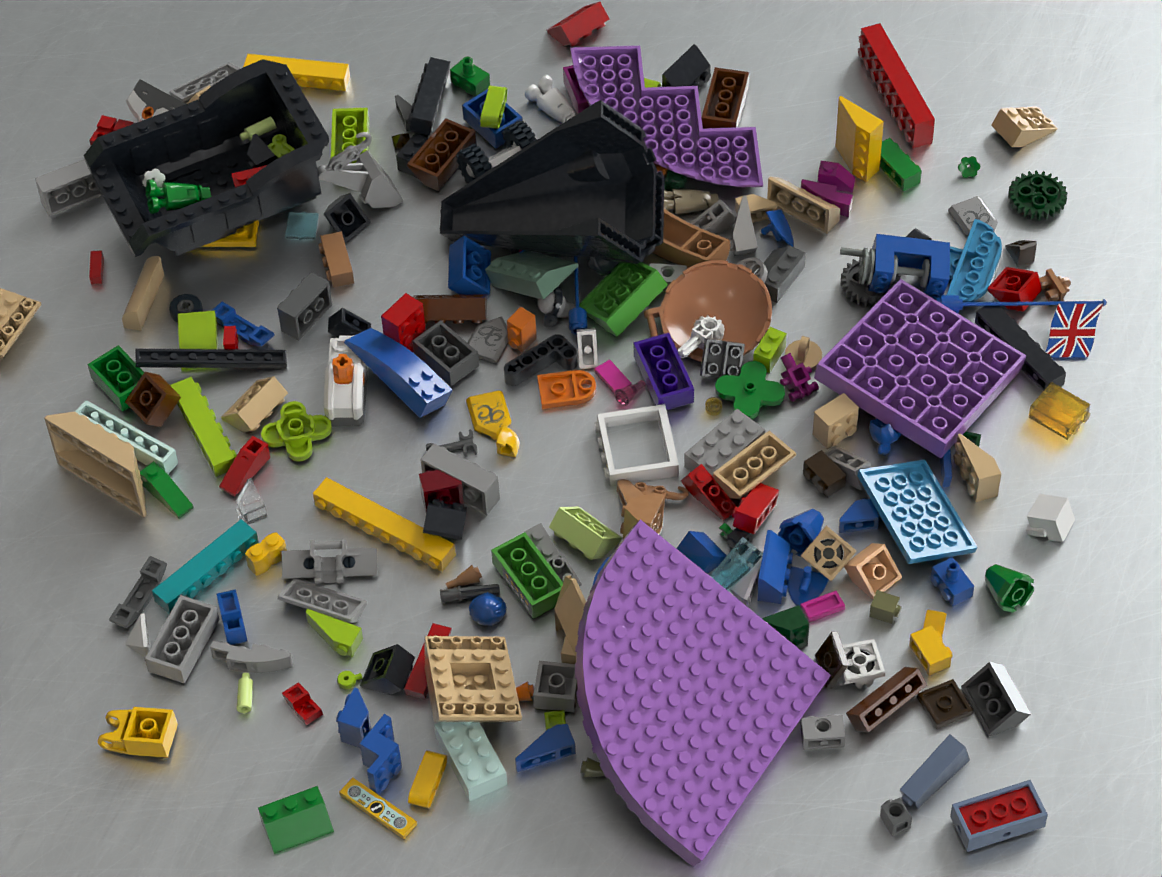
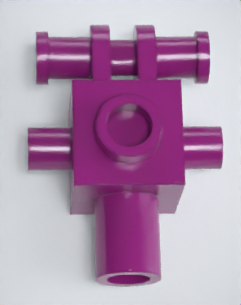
(796, 378)

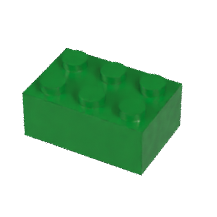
(115, 375)

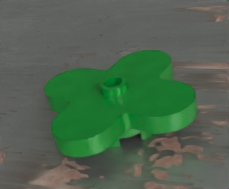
(750, 389)

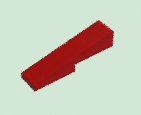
(417, 682)

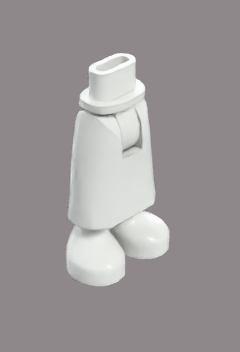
(551, 101)

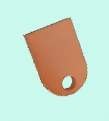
(565, 388)

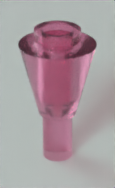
(626, 394)

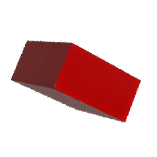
(230, 337)

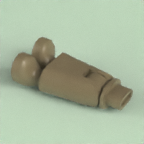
(688, 200)

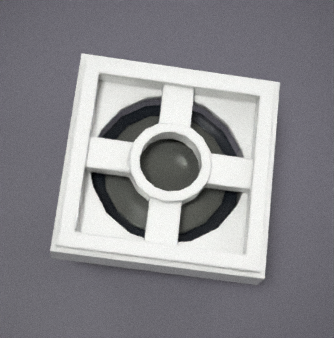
(861, 666)

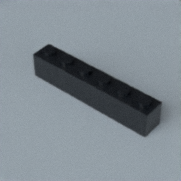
(428, 96)
(1037, 364)

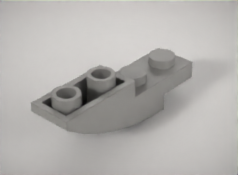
(549, 551)
(257, 660)

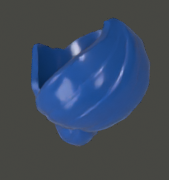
(883, 435)

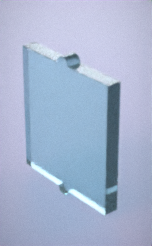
(302, 225)

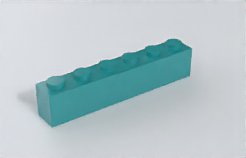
(206, 565)

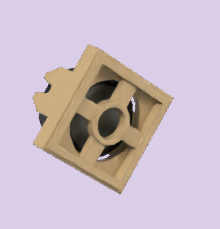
(828, 553)

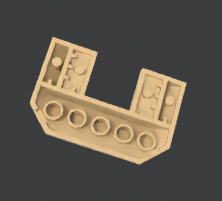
(569, 610)

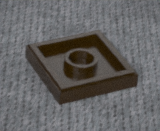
(832, 658)
(944, 704)

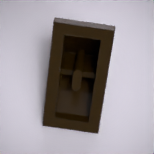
(1022, 251)

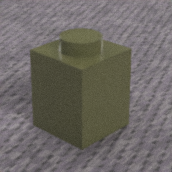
(885, 607)

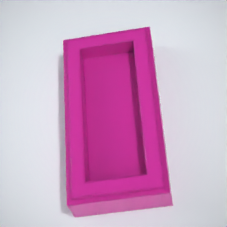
(612, 376)
(822, 606)

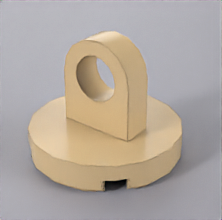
(805, 352)

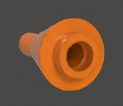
(525, 692)

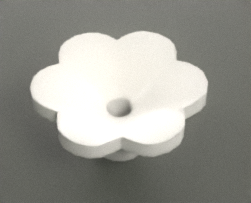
(157, 177)

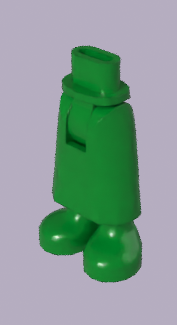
(175, 194)

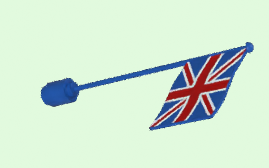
(1071, 328)

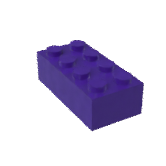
(663, 371)

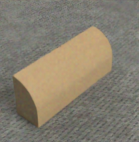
(143, 294)

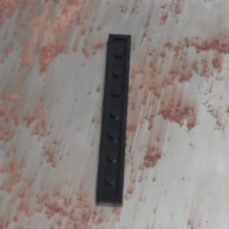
(210, 358)

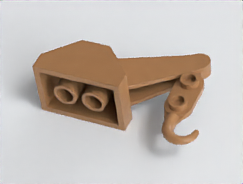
(644, 503)

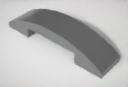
(141, 593)

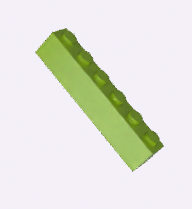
(203, 426)

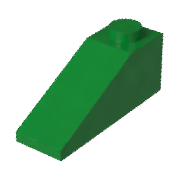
(165, 490)

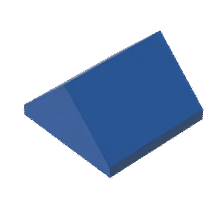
(701, 551)

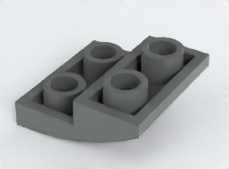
(721, 358)

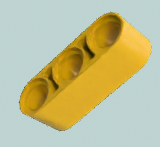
(427, 779)

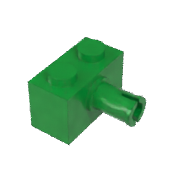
(469, 77)

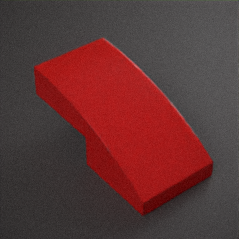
(302, 704)

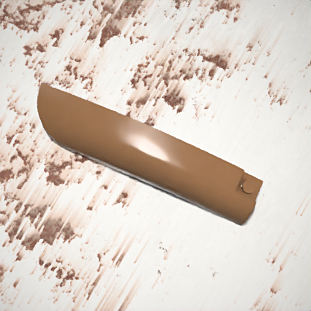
(689, 244)

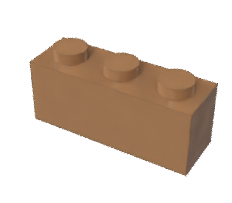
(336, 259)

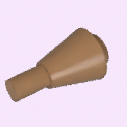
(469, 576)

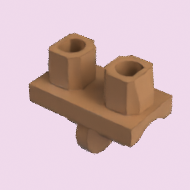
(1057, 286)

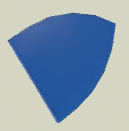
(779, 227)
(805, 584)

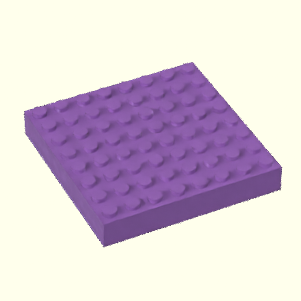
(920, 367)

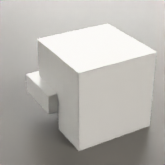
(1050, 517)

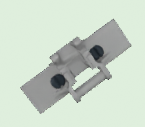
(329, 569)

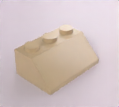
(255, 404)

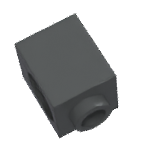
(895, 824)

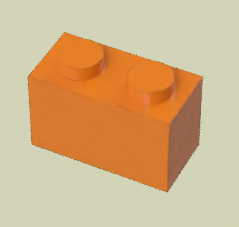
(521, 329)

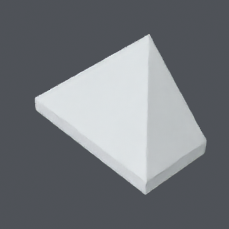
(746, 587)
(139, 637)

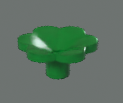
(972, 169)

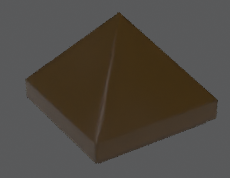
(400, 140)

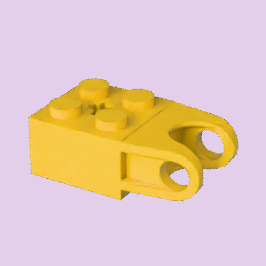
(140, 731)

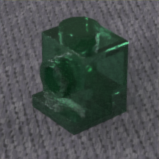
(674, 180)

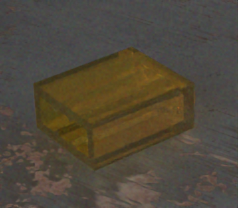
(1059, 411)

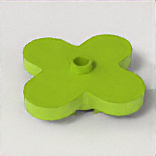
(296, 431)

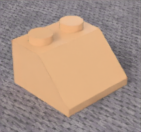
(873, 569)

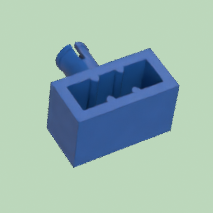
(952, 581)

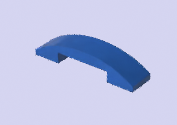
(246, 331)

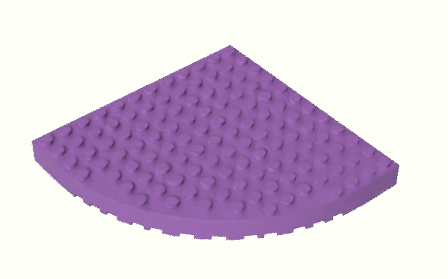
(683, 691)

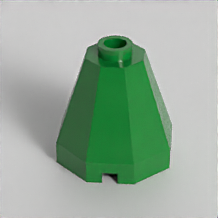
(1009, 587)

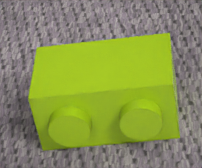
(770, 348)

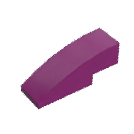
(829, 194)

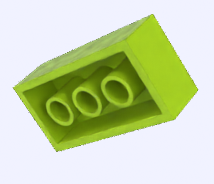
(345, 127)

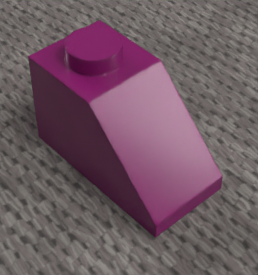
(835, 174)

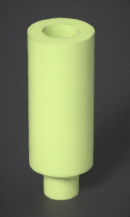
(259, 128)
(244, 694)

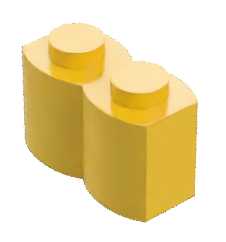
(264, 554)

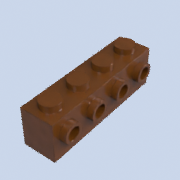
(886, 699)

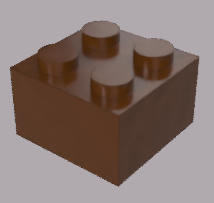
(153, 399)

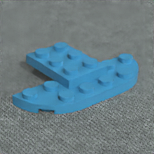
(976, 264)

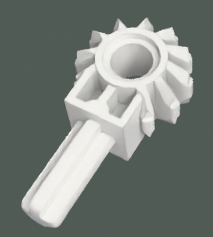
(703, 328)

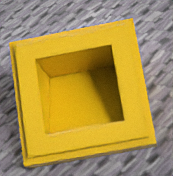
(936, 619)

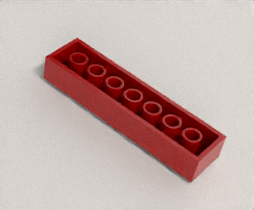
(896, 86)

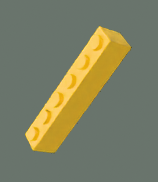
(310, 72)

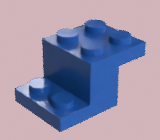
(380, 754)

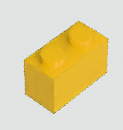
(930, 650)

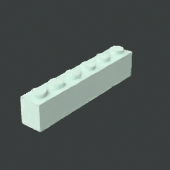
(145, 447)

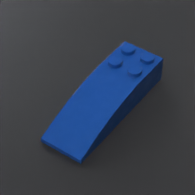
(401, 371)

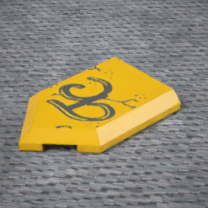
(489, 413)

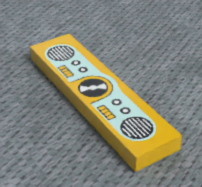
(378, 808)

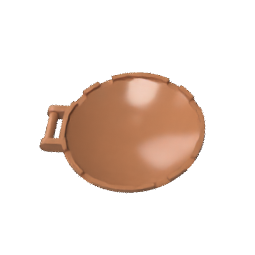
(716, 290)

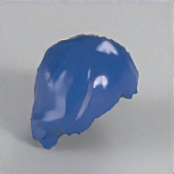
(487, 609)

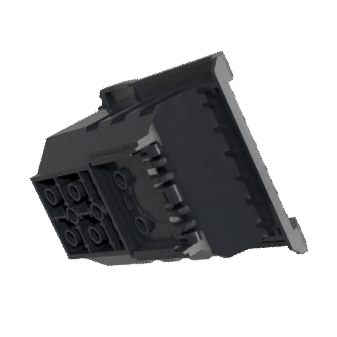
(204, 148)

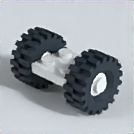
(474, 162)

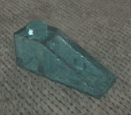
(737, 563)

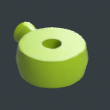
(347, 680)

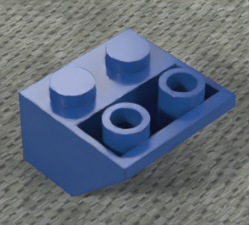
(353, 719)

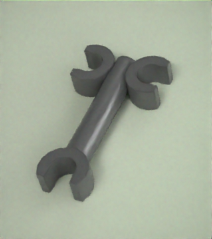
(465, 442)

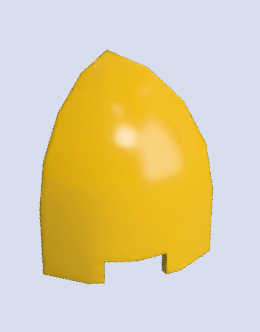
(507, 442)

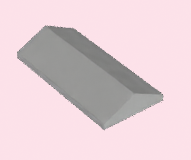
(188, 90)
(323, 600)

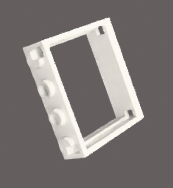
(644, 472)

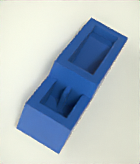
(231, 617)

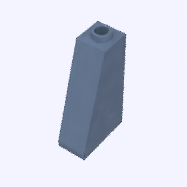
(935, 772)

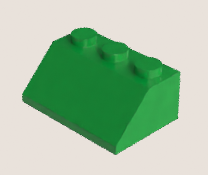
(295, 819)

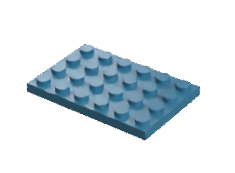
(916, 511)

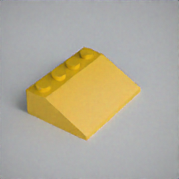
(859, 139)

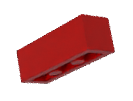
(96, 267)

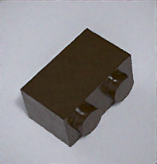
(824, 474)

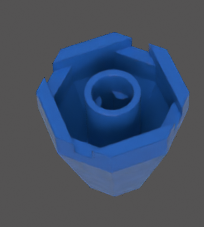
(801, 530)

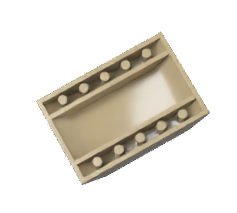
(97, 458)

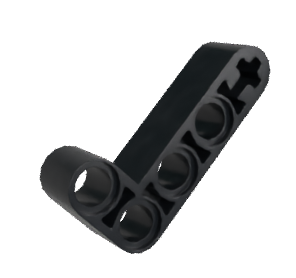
(539, 357)

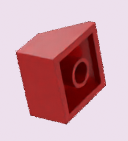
(1016, 286)

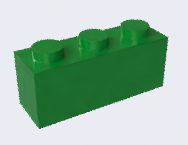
(899, 165)

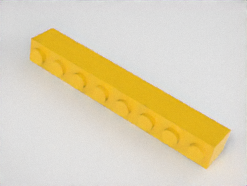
(384, 524)

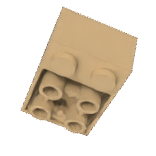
(1022, 125)
(977, 469)

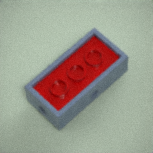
(998, 815)

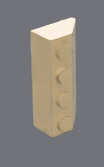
(803, 204)
(753, 465)

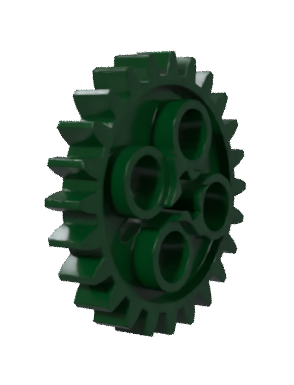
(1037, 195)

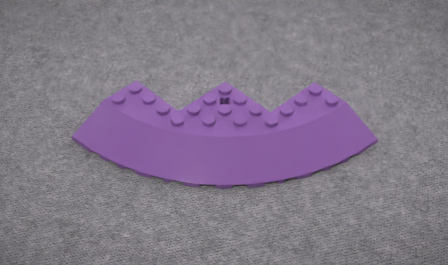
(668, 118)

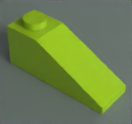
(339, 635)

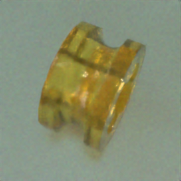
(713, 401)

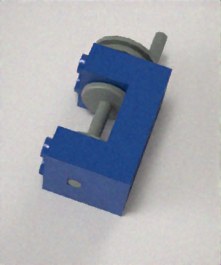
(904, 256)

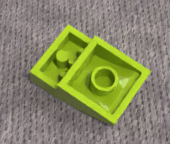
(197, 331)

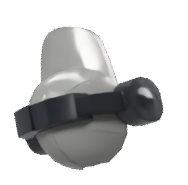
(554, 306)

